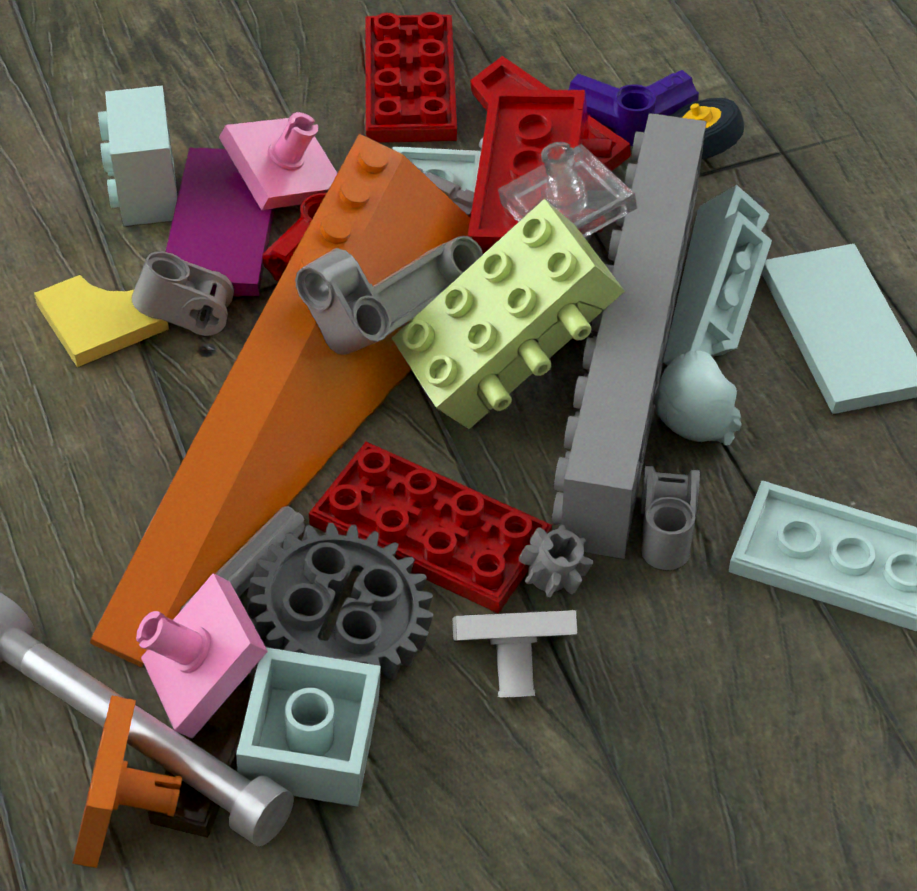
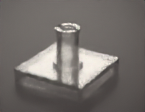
(574, 185)

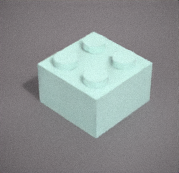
(138, 155)
(310, 724)

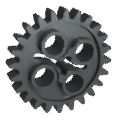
(292, 583)

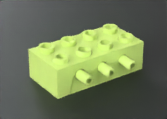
(507, 316)

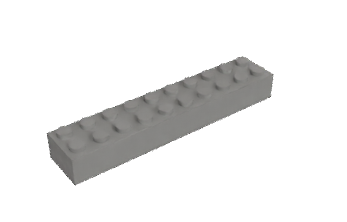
(628, 353)

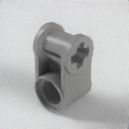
(179, 292)
(668, 517)

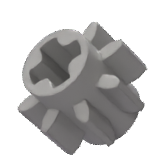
(555, 560)

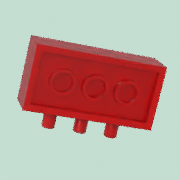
(514, 136)

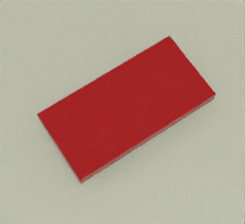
(410, 78)
(449, 529)

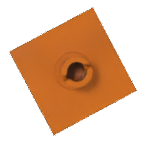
(117, 784)

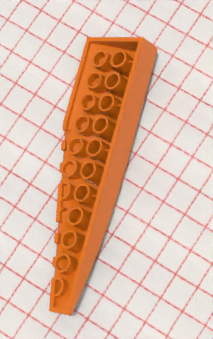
(286, 395)

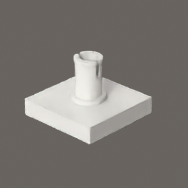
(513, 639)

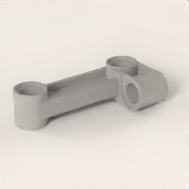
(359, 313)

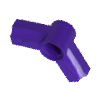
(628, 107)

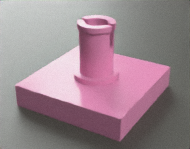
(279, 159)
(200, 654)

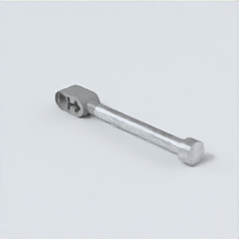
(255, 806)

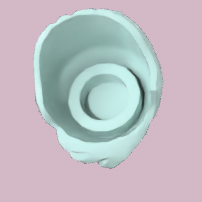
(698, 399)

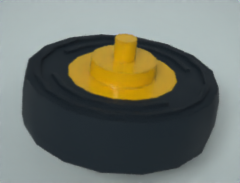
(722, 120)

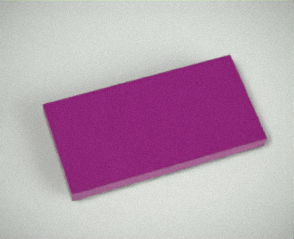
(220, 221)

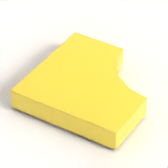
(93, 319)

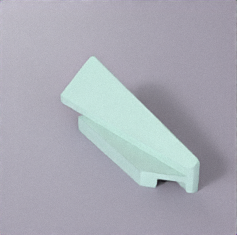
(719, 275)

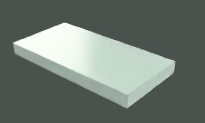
(843, 327)
(830, 554)

